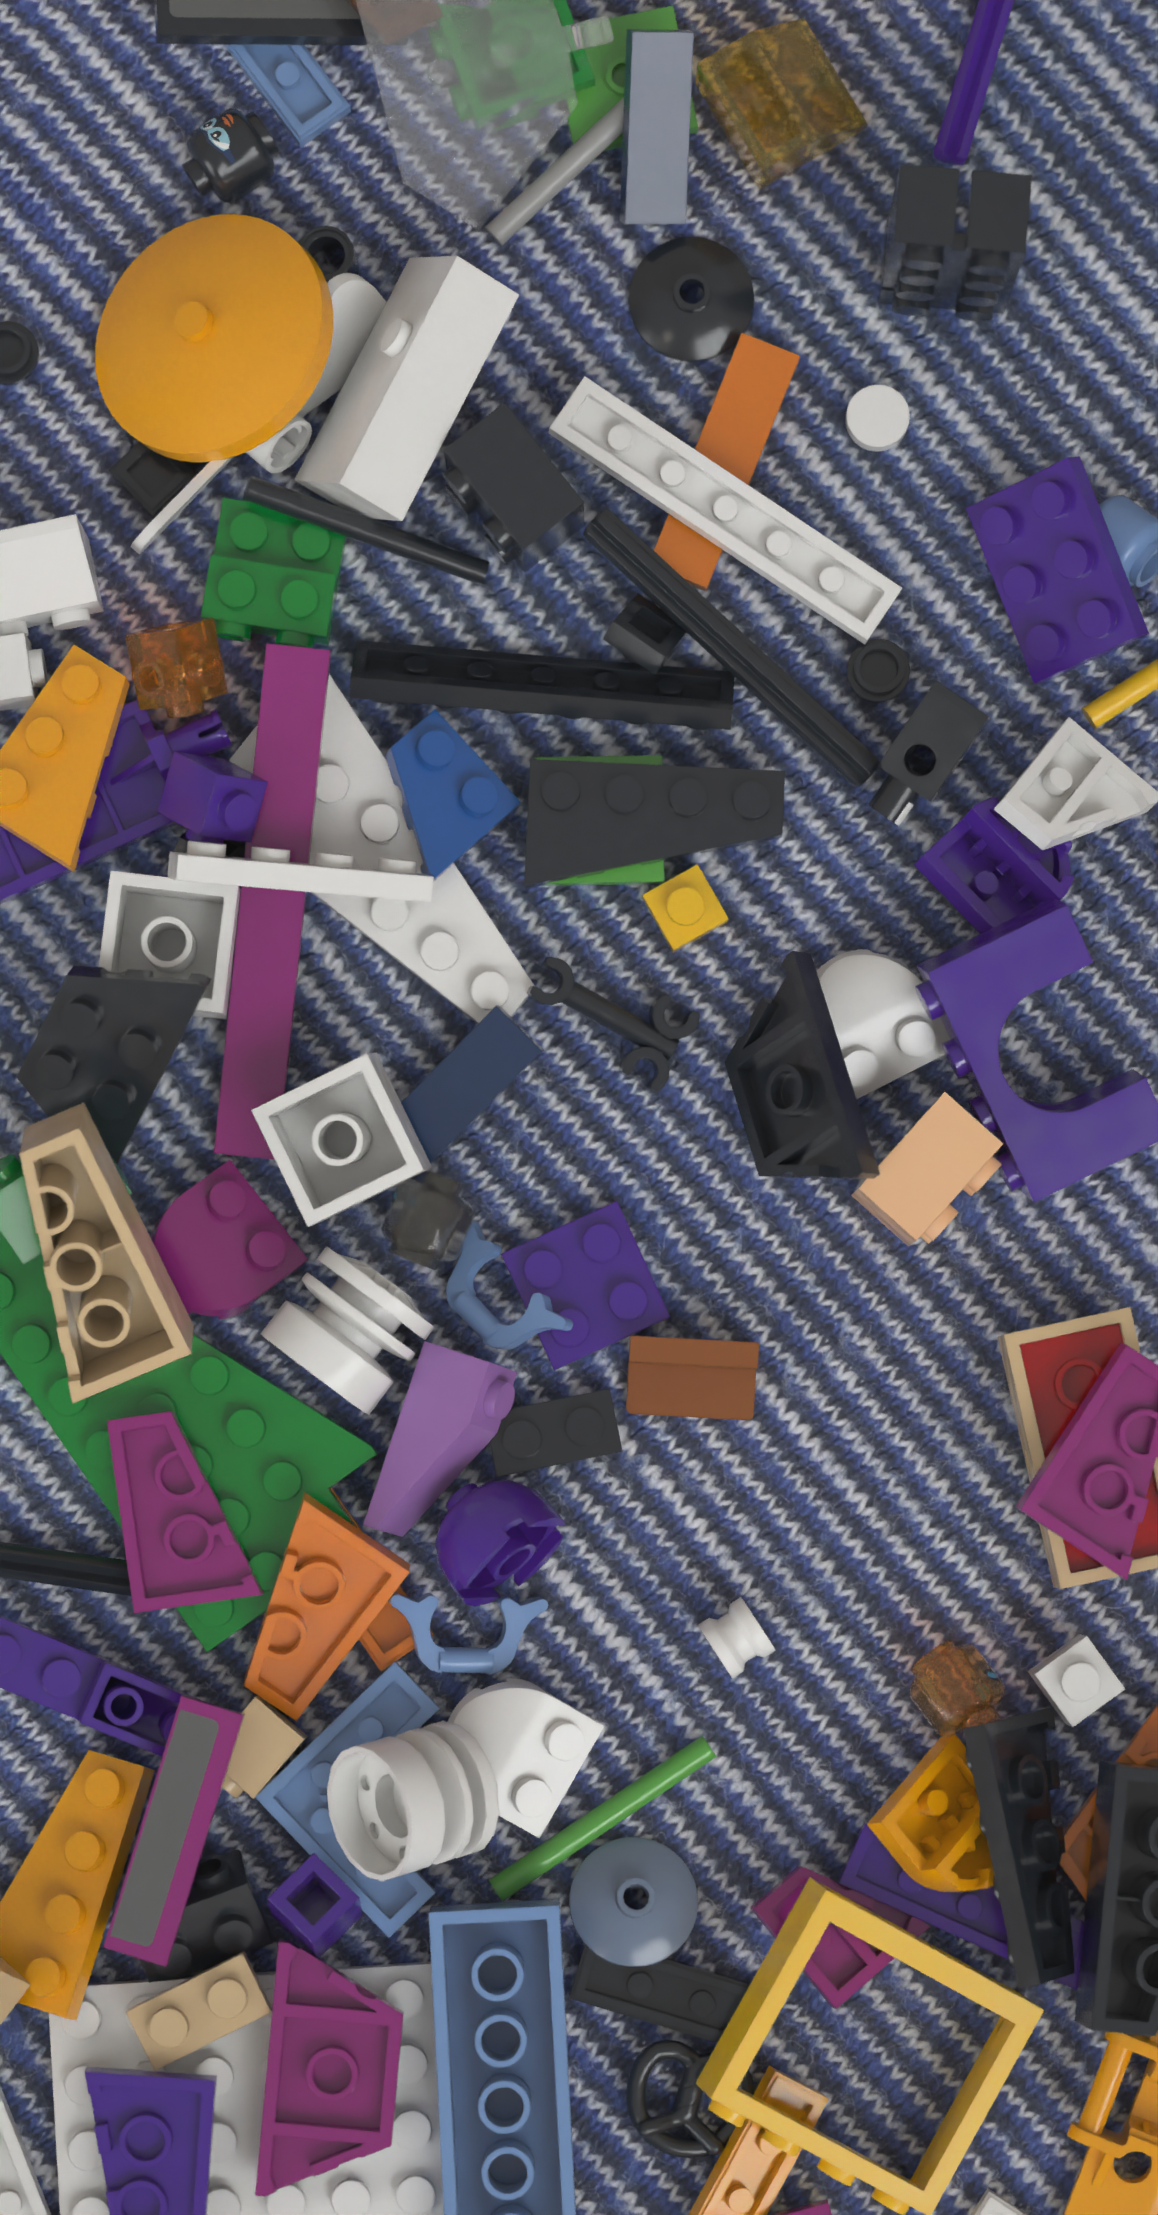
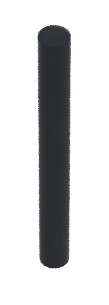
(365, 530)

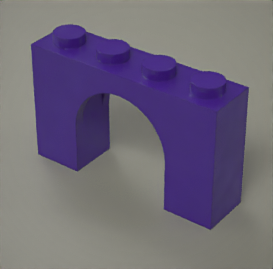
(973, 994)

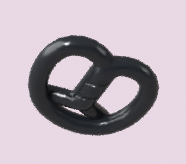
(685, 2107)

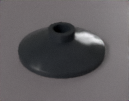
(685, 329)

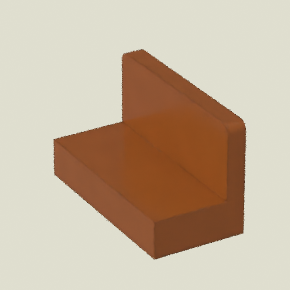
(692, 1377)

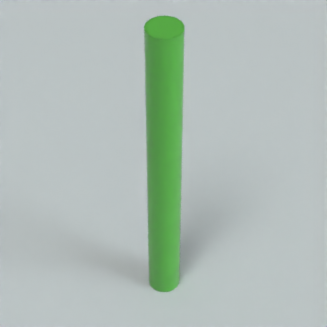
(602, 1818)

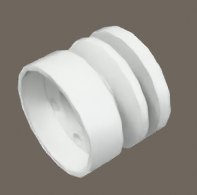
(348, 1329)
(412, 1800)

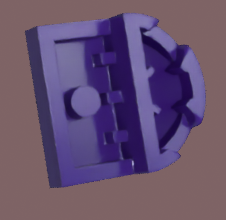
(994, 869)

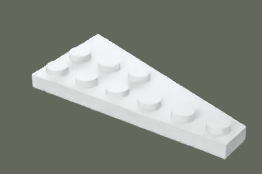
(361, 815)

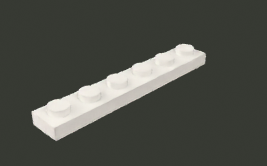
(724, 510)

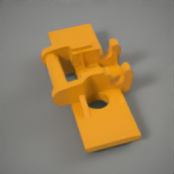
(1097, 2185)

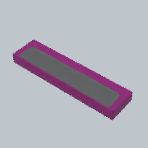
(174, 1830)

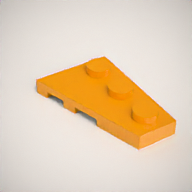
(58, 756)

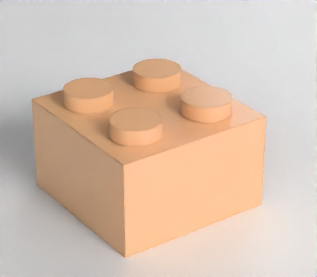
(928, 1170)

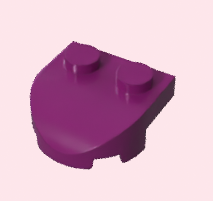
(224, 1245)

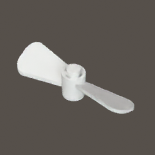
(354, 316)

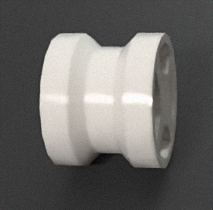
(736, 1637)

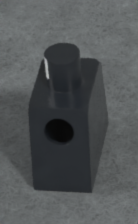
(948, 728)

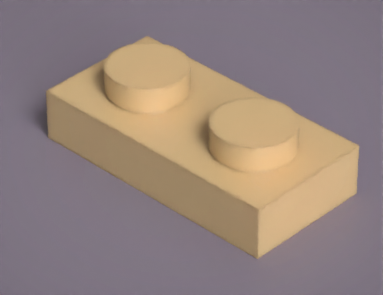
(199, 2010)

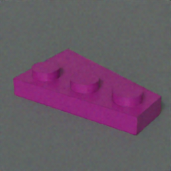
(1102, 1464)
(171, 1519)

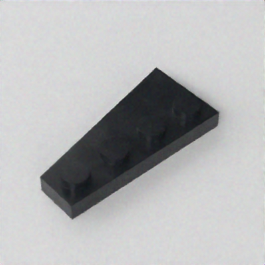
(627, 815)
(1023, 1842)

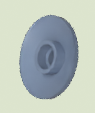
(626, 1934)

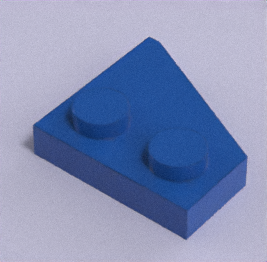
(446, 792)

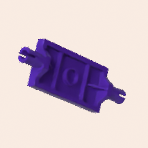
(125, 799)

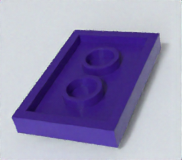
(1057, 570)

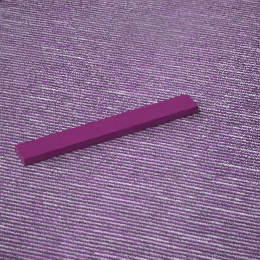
(272, 918)

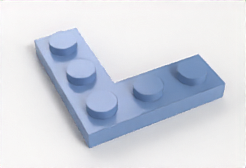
(300, 1796)

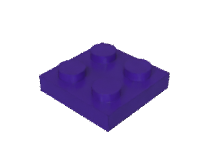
(593, 1279)

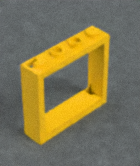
(767, 1995)

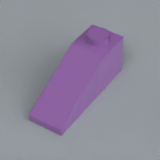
(442, 1426)

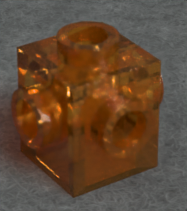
(177, 666)

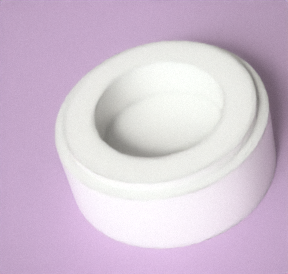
(877, 418)

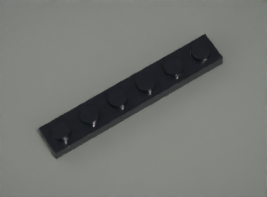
(541, 685)

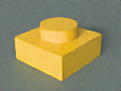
(685, 908)

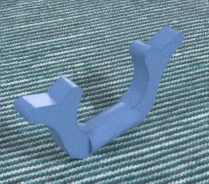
(463, 1299)
(464, 1659)

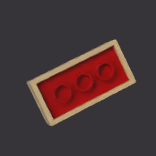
(1048, 1380)

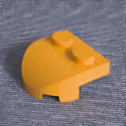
(935, 1823)

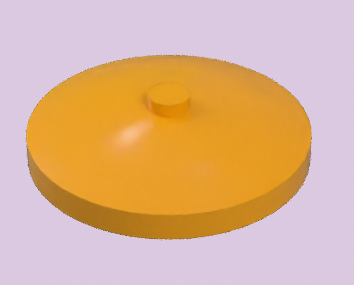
(214, 338)

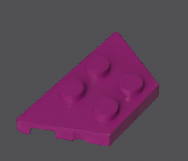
(326, 2072)

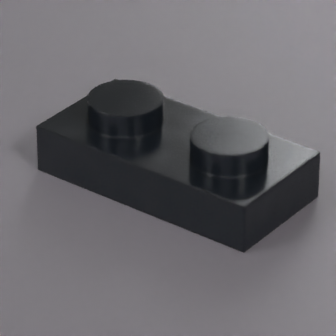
(556, 1433)

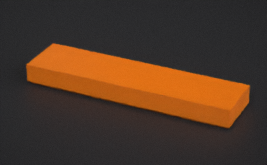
(733, 440)

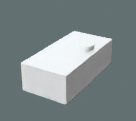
(407, 387)

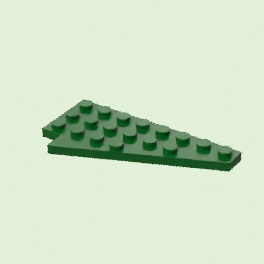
(246, 1432)

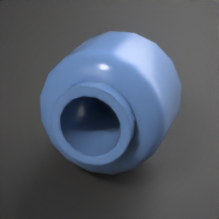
(1134, 537)

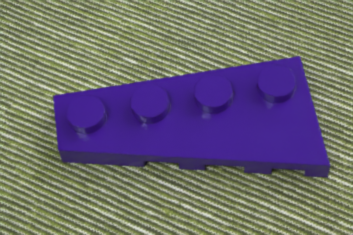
(154, 2139)

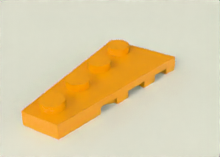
(69, 1882)

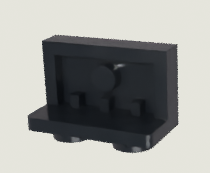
(217, 1920)

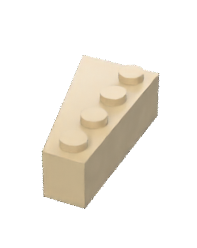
(102, 1269)

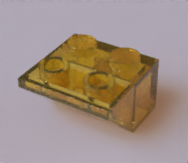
(778, 99)

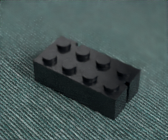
(943, 269)

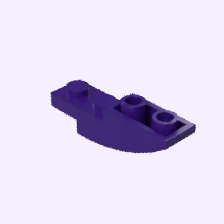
(87, 1686)

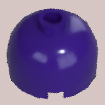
(492, 1536)

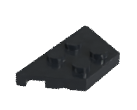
(109, 1045)
(797, 1085)

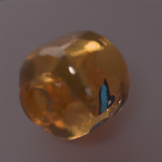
(955, 1688)

